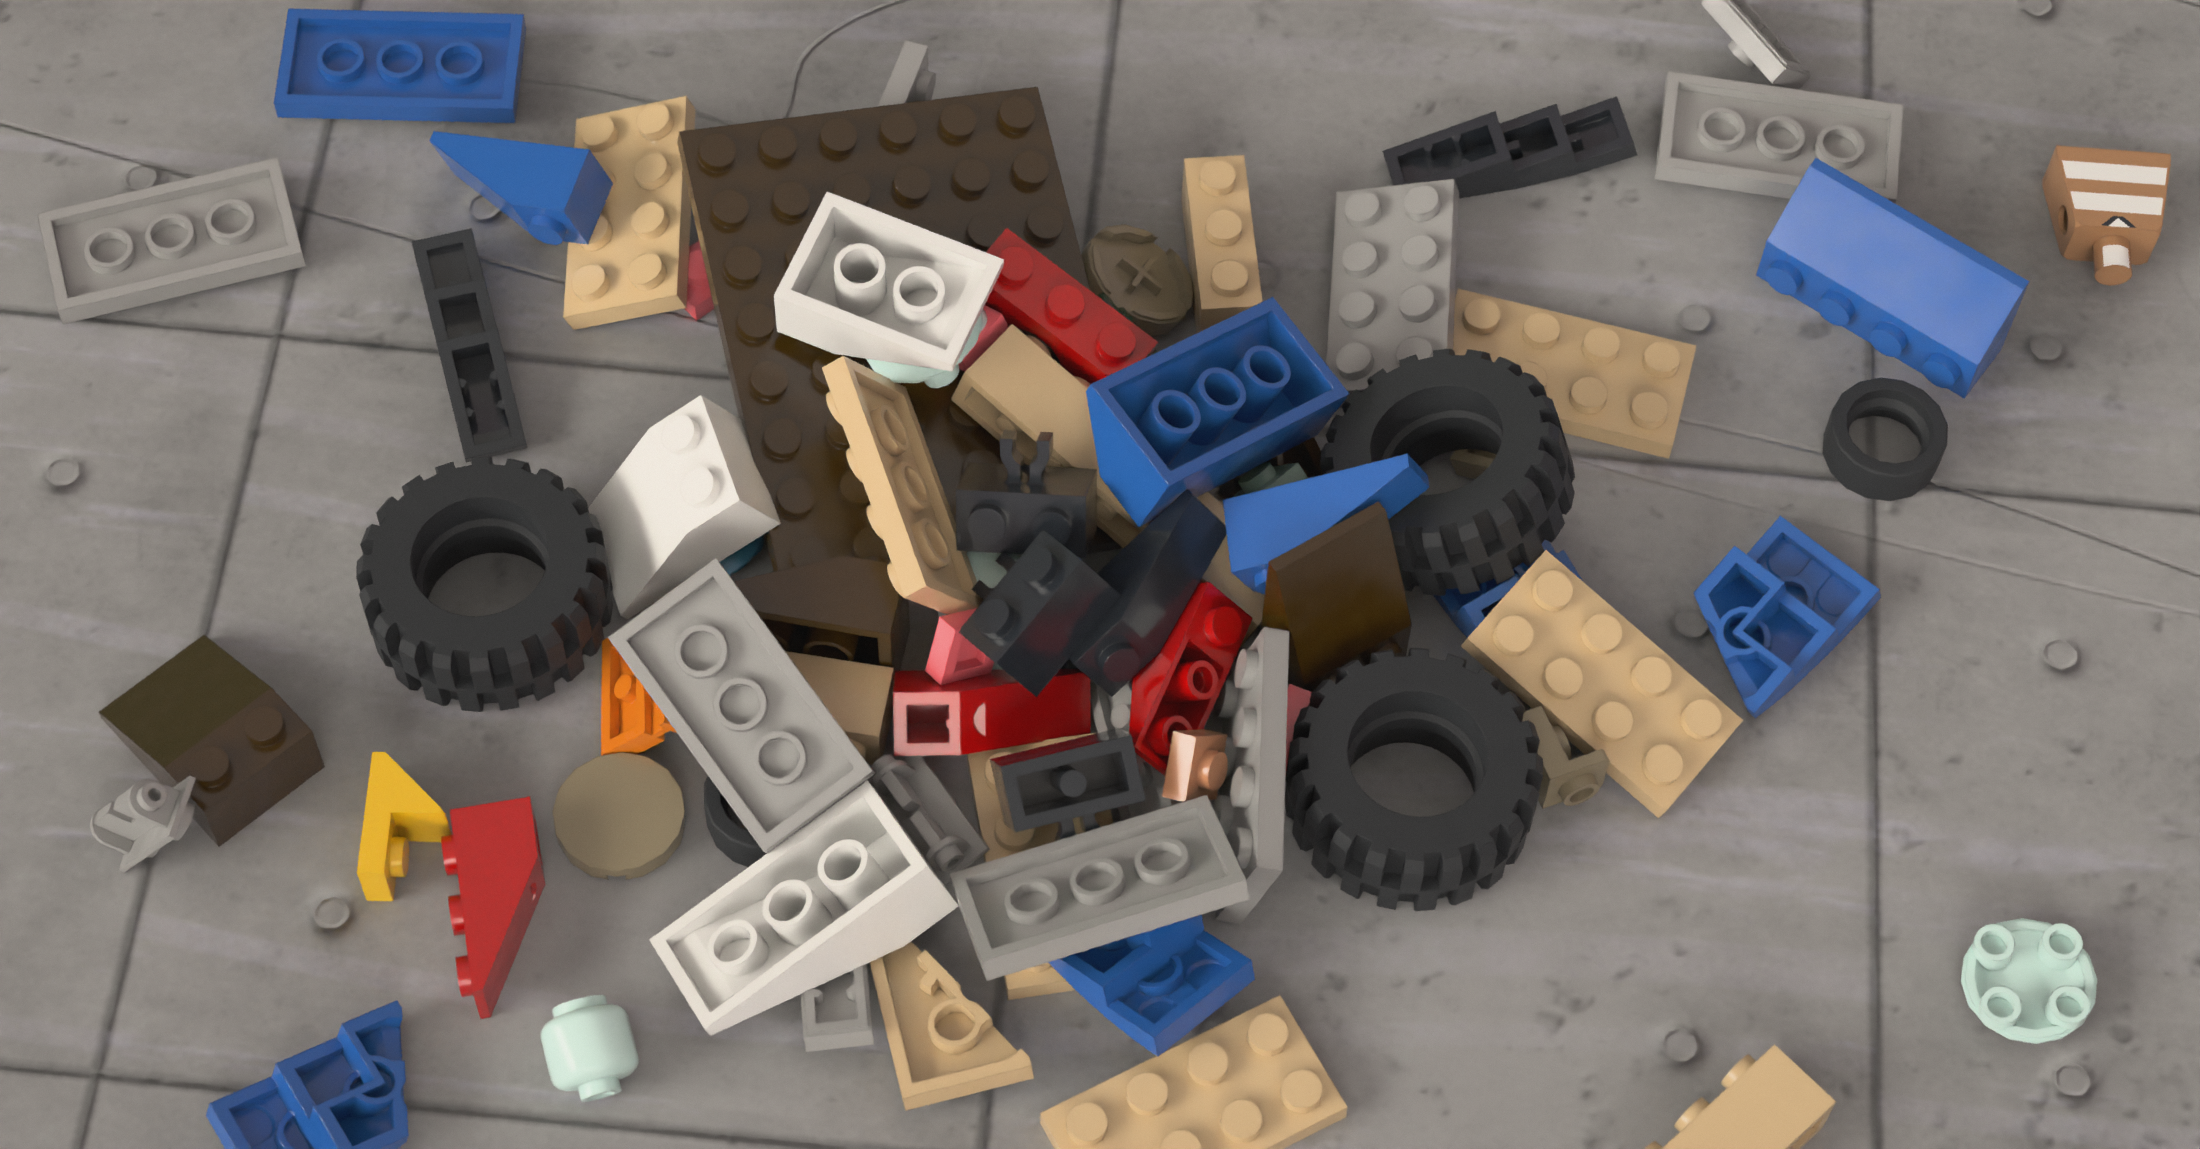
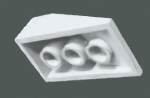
(804, 913)

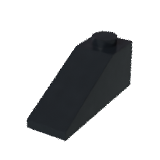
(1155, 584)

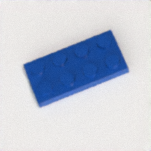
(400, 66)

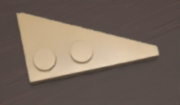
(938, 1036)

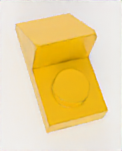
(393, 815)

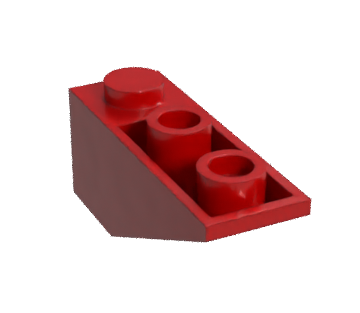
(1187, 675)
(985, 712)
(499, 884)

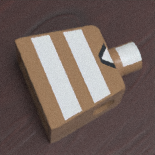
(2107, 206)

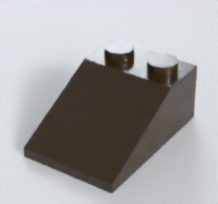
(1338, 598)
(834, 609)
(223, 727)

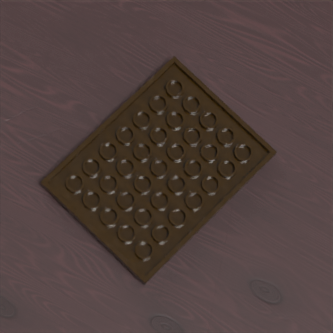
(753, 190)

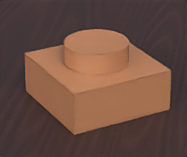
(1195, 765)

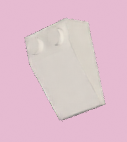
(883, 288)
(680, 503)

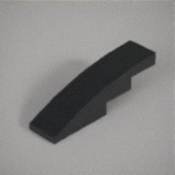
(1517, 152)
(469, 345)

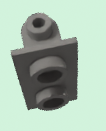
(928, 814)
(144, 819)

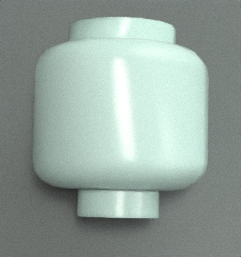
(589, 1047)

